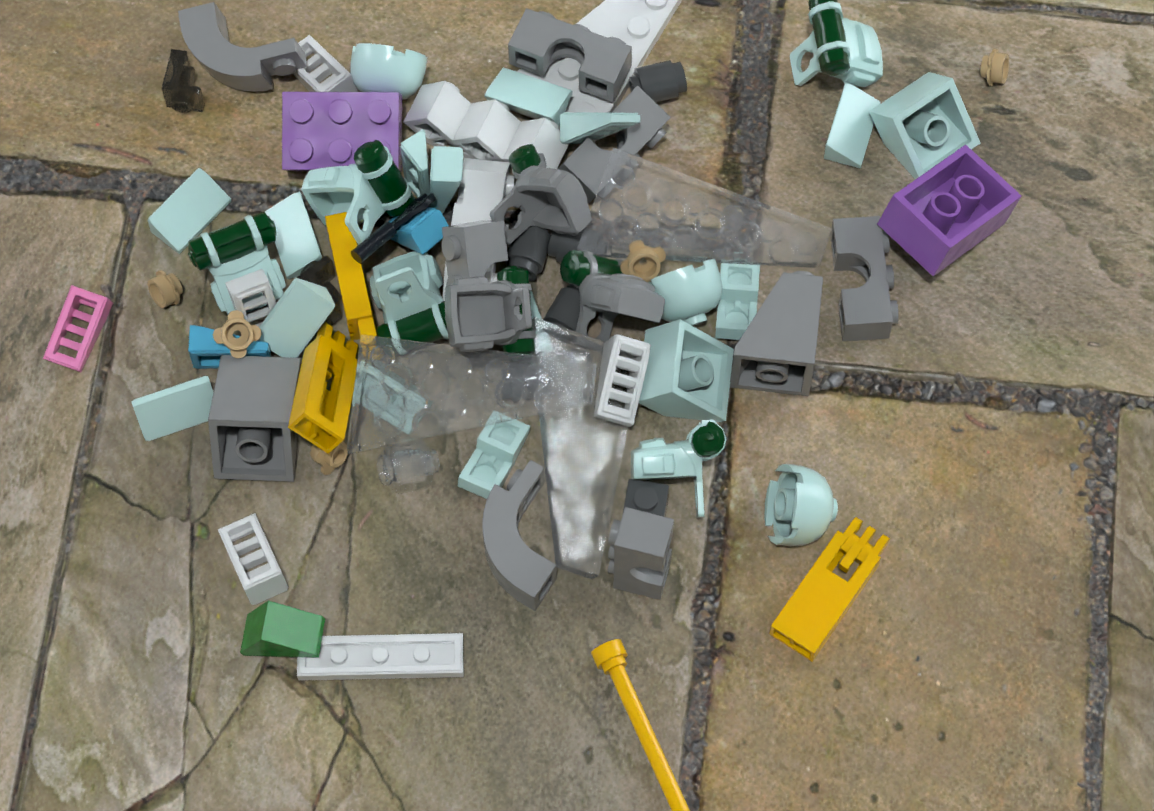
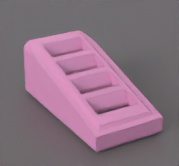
(75, 297)

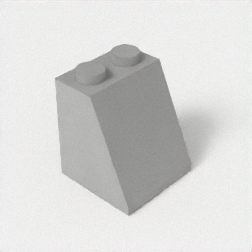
(781, 339)
(252, 418)

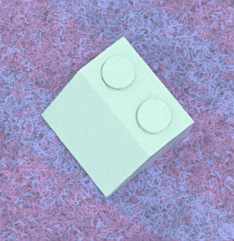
(924, 123)
(686, 373)

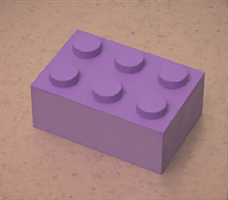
(331, 126)
(949, 210)

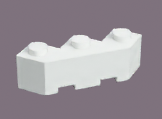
(480, 128)
(480, 191)

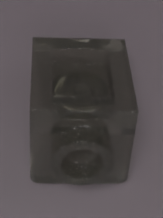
(178, 84)
(321, 273)

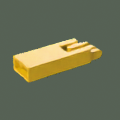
(350, 278)
(317, 412)
(824, 596)

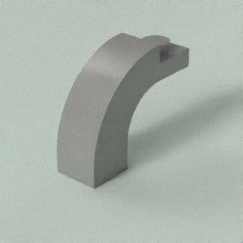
(234, 66)
(512, 562)

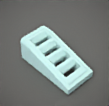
(578, 126)
(445, 174)

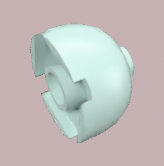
(386, 70)
(689, 292)
(799, 506)

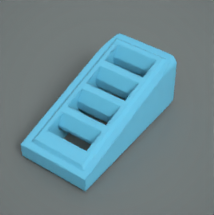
(421, 231)
(207, 353)

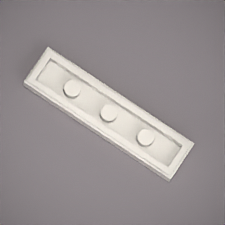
(385, 657)

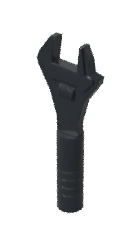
(388, 229)

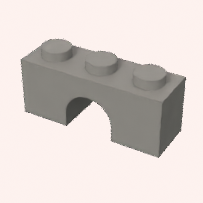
(543, 39)
(589, 160)
(861, 247)
(473, 248)
(640, 552)

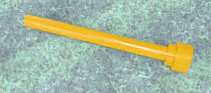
(611, 658)

